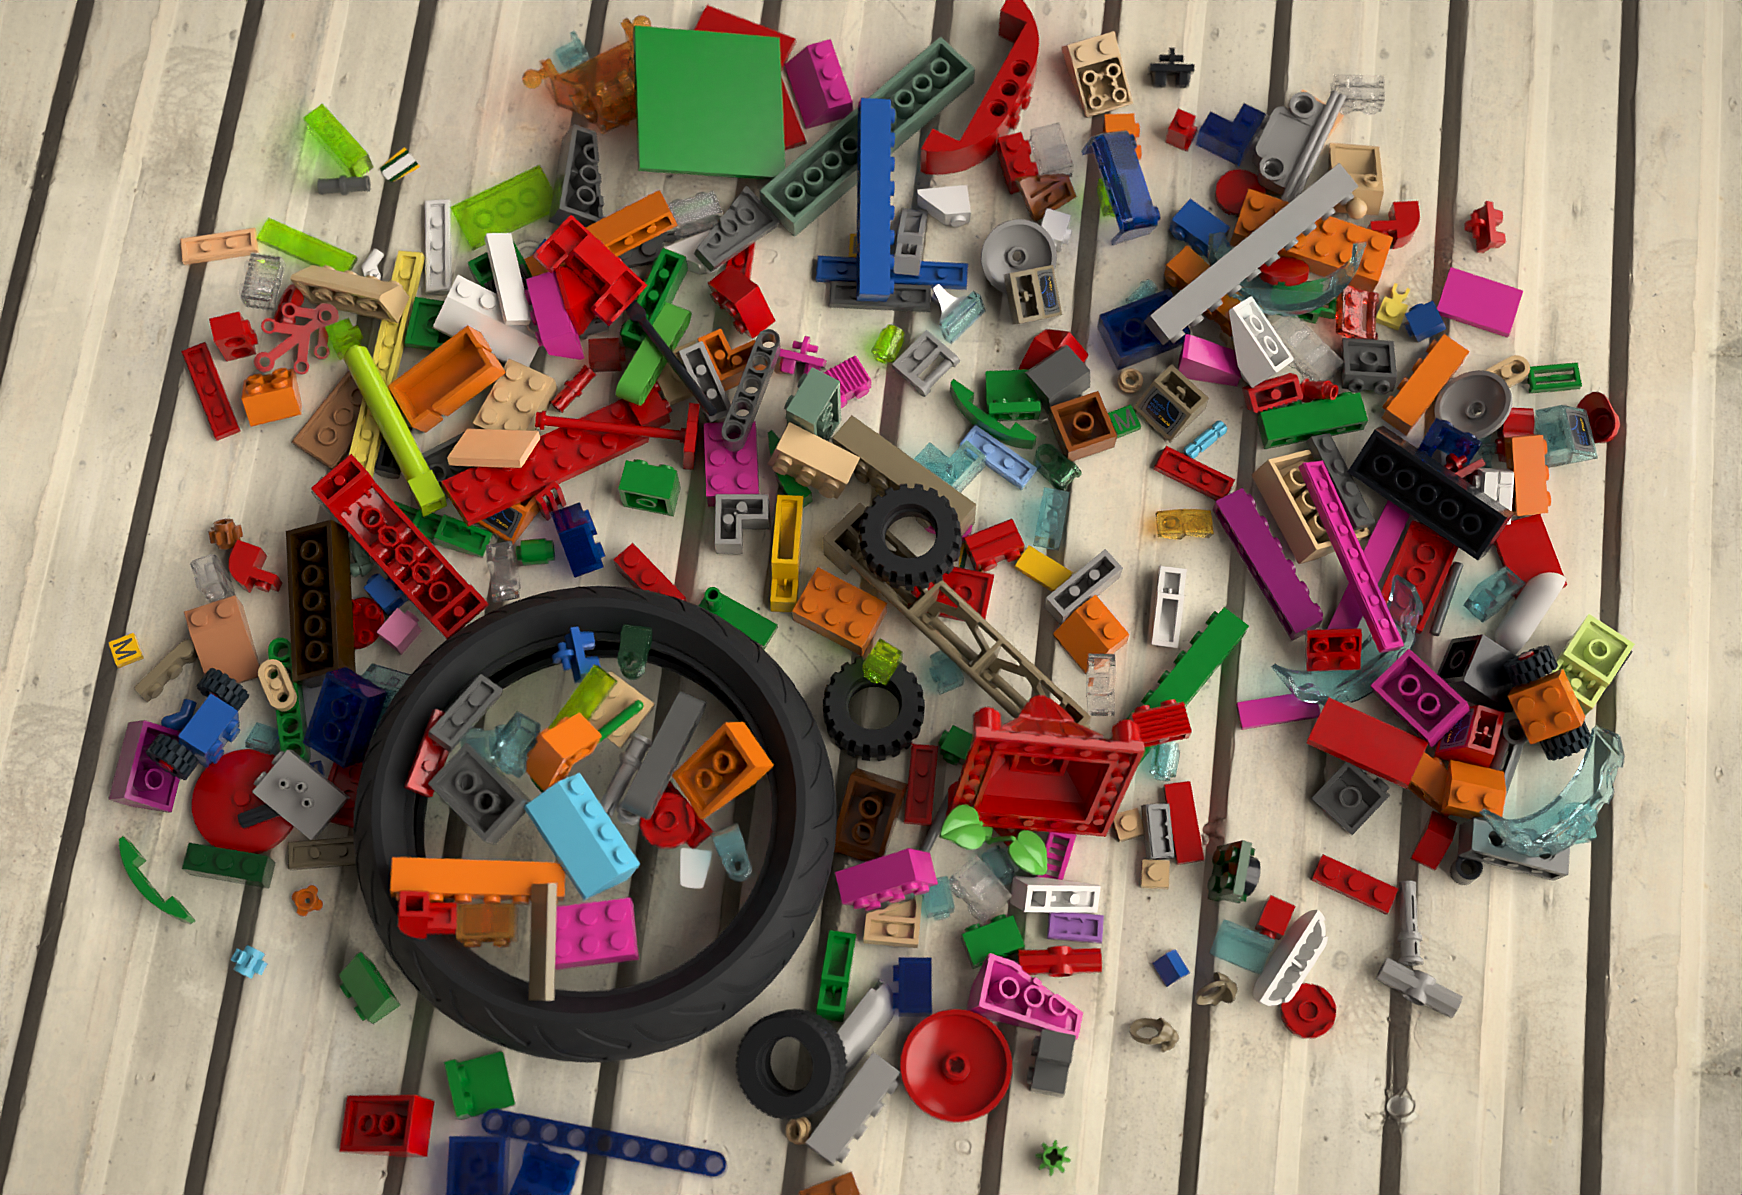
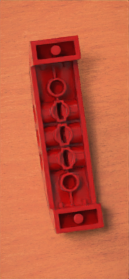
(1001, 104)
(399, 547)

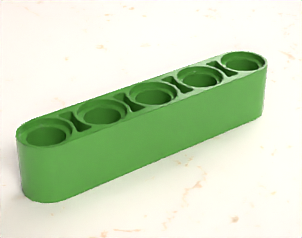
(648, 361)

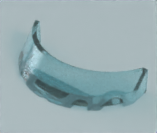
(1290, 299)
(1354, 685)
(1574, 809)

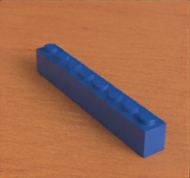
(873, 199)

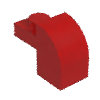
(1402, 223)
(246, 566)
(421, 917)

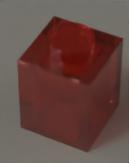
(606, 354)

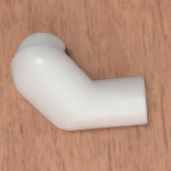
(369, 266)

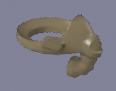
(1226, 991)
(1166, 1034)

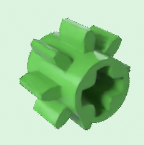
(1059, 1153)

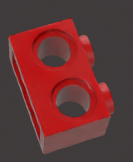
(233, 336)

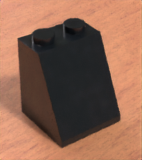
(1477, 671)

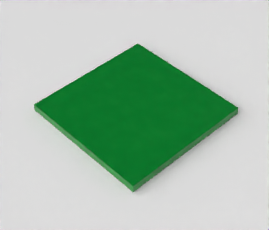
(708, 103)

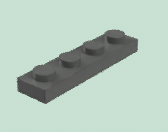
(1324, 449)

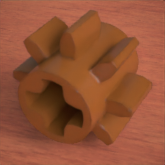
(225, 533)

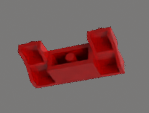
(594, 265)

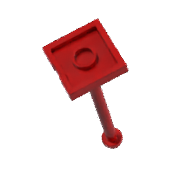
(686, 435)

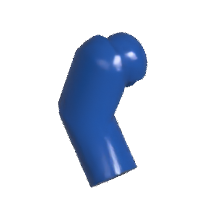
(180, 719)

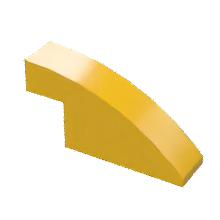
(786, 553)

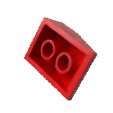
(387, 1125)

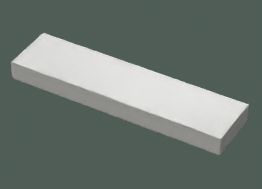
(438, 247)
(507, 279)

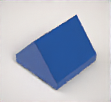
(1171, 967)

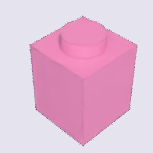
(400, 630)

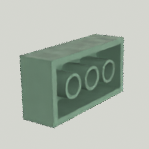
(815, 404)

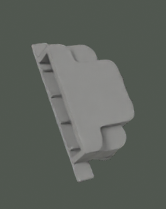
(1293, 142)

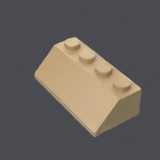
(352, 292)

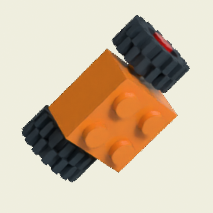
(1546, 704)

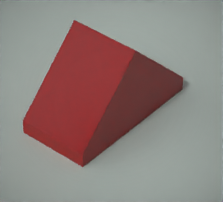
(1434, 840)

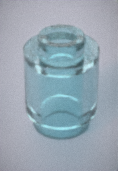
(1165, 761)

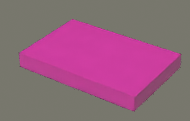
(1479, 302)

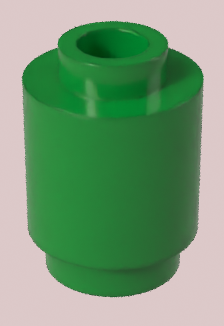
(535, 551)

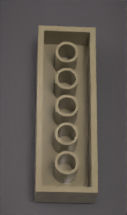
(888, 466)

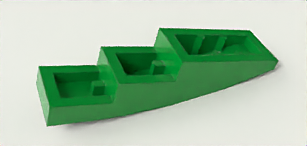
(449, 531)

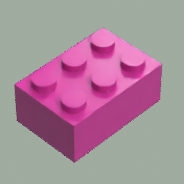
(729, 470)
(1420, 697)
(886, 879)
(595, 934)

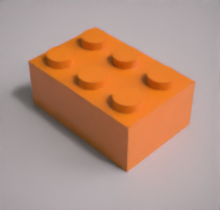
(839, 611)

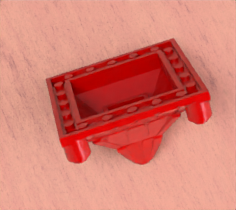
(1046, 771)

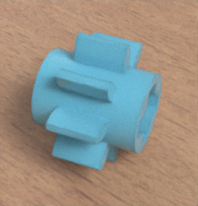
(249, 961)

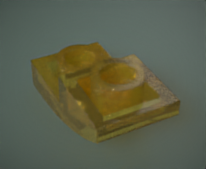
(1184, 522)

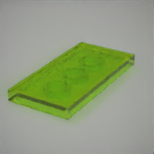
(504, 206)

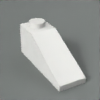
(1054, 895)

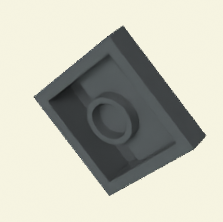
(1368, 365)
(1351, 796)

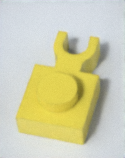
(1392, 310)

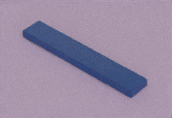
(931, 273)

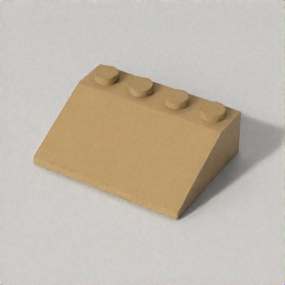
(1293, 507)

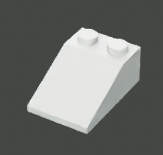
(1256, 343)

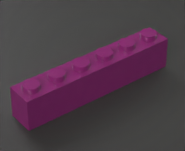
(1268, 564)

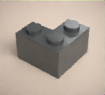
(1052, 1062)

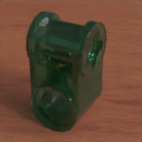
(1059, 471)
(634, 646)

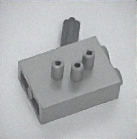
(296, 794)

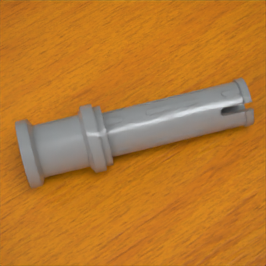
(630, 762)
(1409, 935)

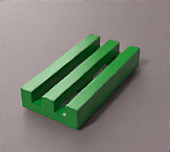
(1551, 387)

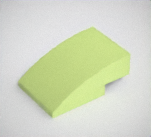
(1592, 660)

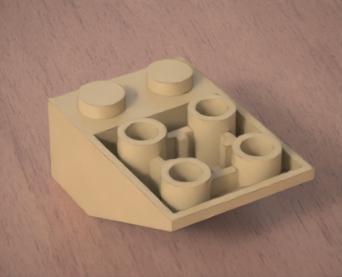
(1098, 74)

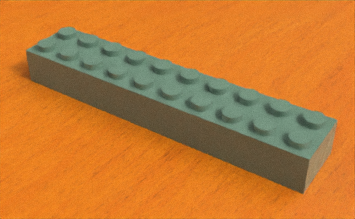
(830, 165)

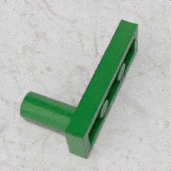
(749, 622)

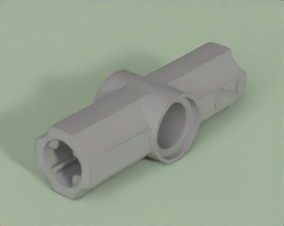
(1419, 988)

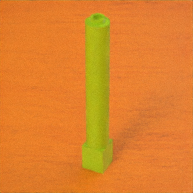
(395, 430)

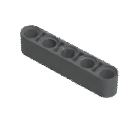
(751, 401)
(664, 755)

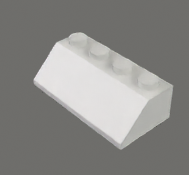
(480, 309)

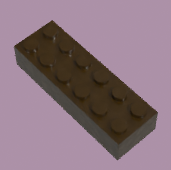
(319, 601)

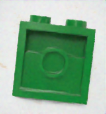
(420, 328)

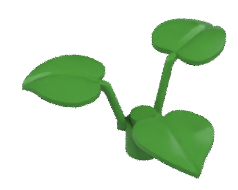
(966, 831)

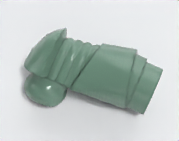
(362, 561)

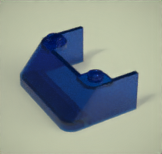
(1124, 184)

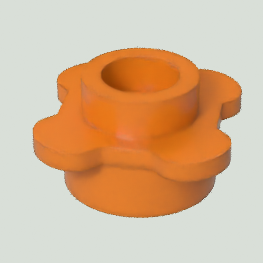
(300, 896)

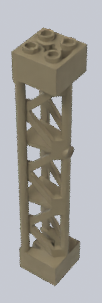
(844, 551)

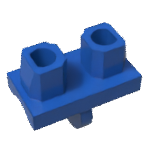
(572, 653)

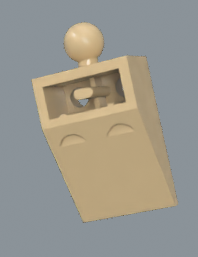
(1365, 169)

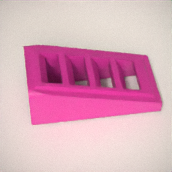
(1068, 849)

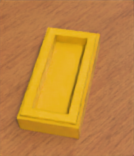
(1042, 569)

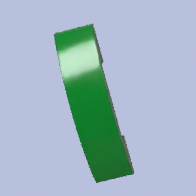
(1015, 437)
(132, 860)

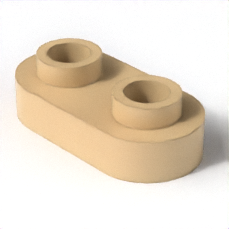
(1504, 367)
(278, 686)

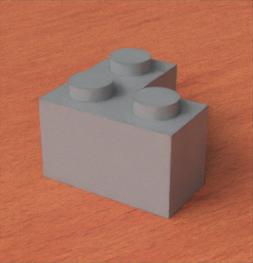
(737, 513)

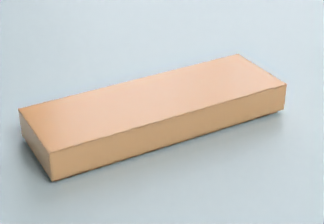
(219, 246)

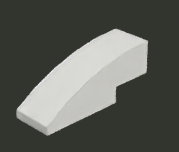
(1168, 606)

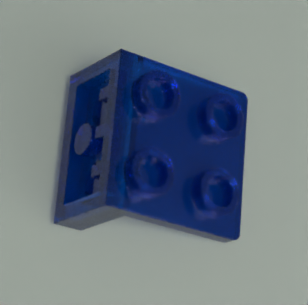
(1448, 439)

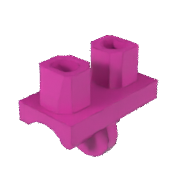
(790, 358)

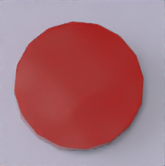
(1233, 189)
(1286, 270)
(670, 822)
(1309, 1012)

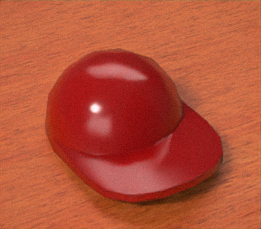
(1601, 416)

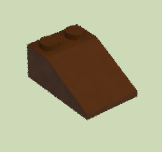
(868, 815)

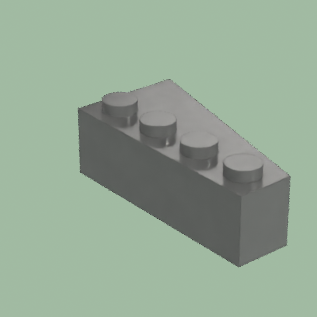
(578, 179)

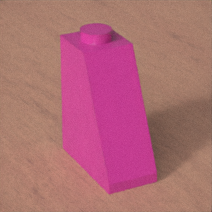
(1208, 362)

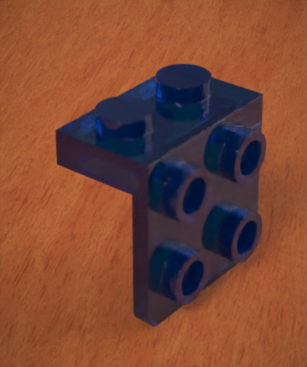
(545, 1172)

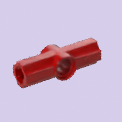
(1060, 961)

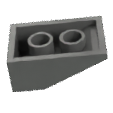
(480, 794)

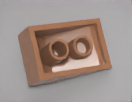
(224, 639)

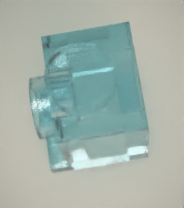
(945, 672)

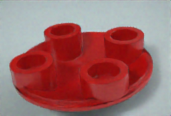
(366, 621)

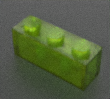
(338, 142)

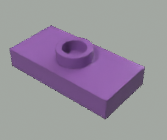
(1075, 927)

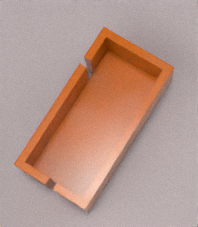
(446, 379)

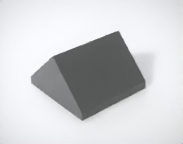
(1059, 377)

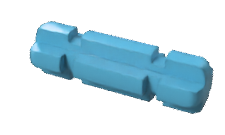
(1205, 439)

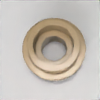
(1132, 374)
(798, 1131)

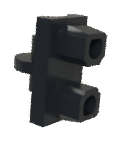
(1181, 71)

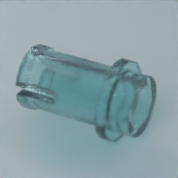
(1146, 289)

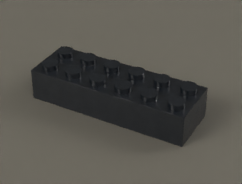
(1430, 492)

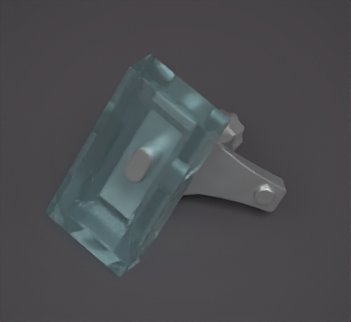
(957, 312)

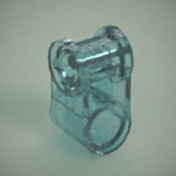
(731, 848)

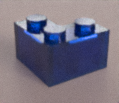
(1229, 138)
(576, 535)

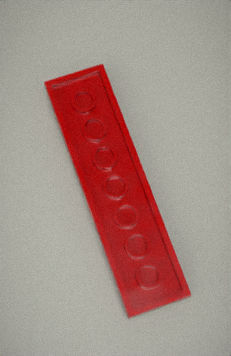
(556, 458)

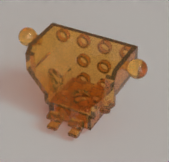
(597, 88)

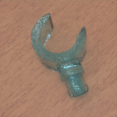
(1487, 450)

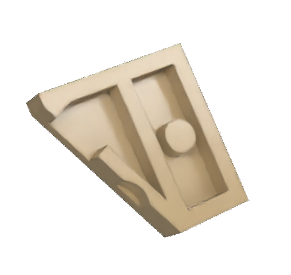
(895, 925)

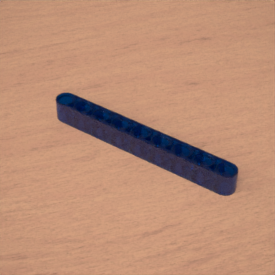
(593, 1135)

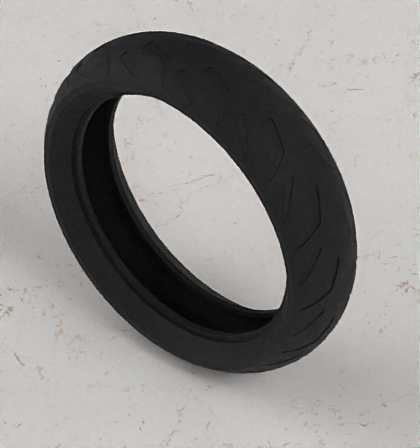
(723, 975)

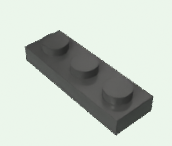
(465, 713)

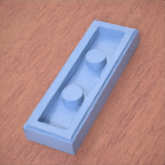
(1001, 458)

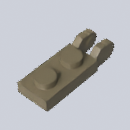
(168, 668)

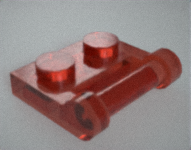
(1350, 313)

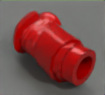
(1318, 390)

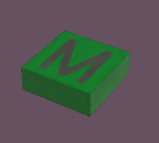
(1124, 421)

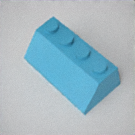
(582, 836)

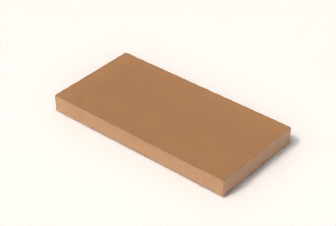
(332, 426)

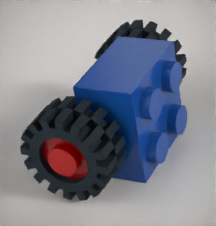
(207, 731)

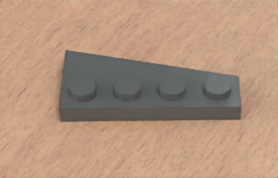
(736, 230)

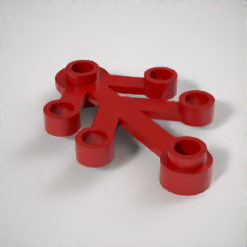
(299, 334)

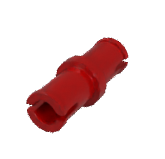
(573, 388)

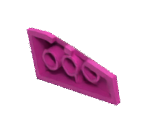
(1015, 998)

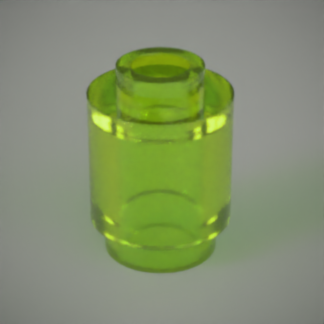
(888, 344)

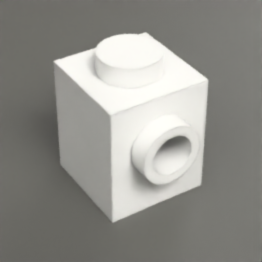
(1057, 226)

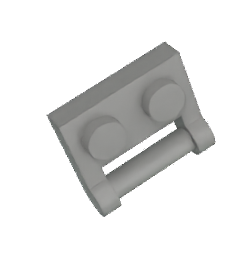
(919, 357)

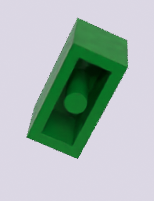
(998, 938)

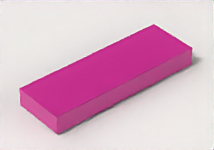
(1274, 711)

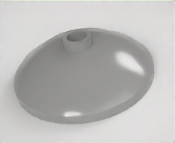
(1016, 235)
(1472, 394)

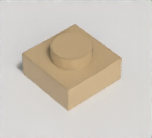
(1128, 825)
(1155, 874)

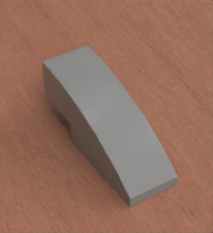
(910, 242)

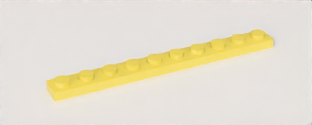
(387, 358)

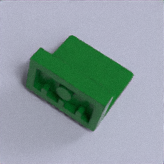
(1011, 396)
(479, 1085)

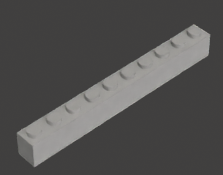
(1250, 254)

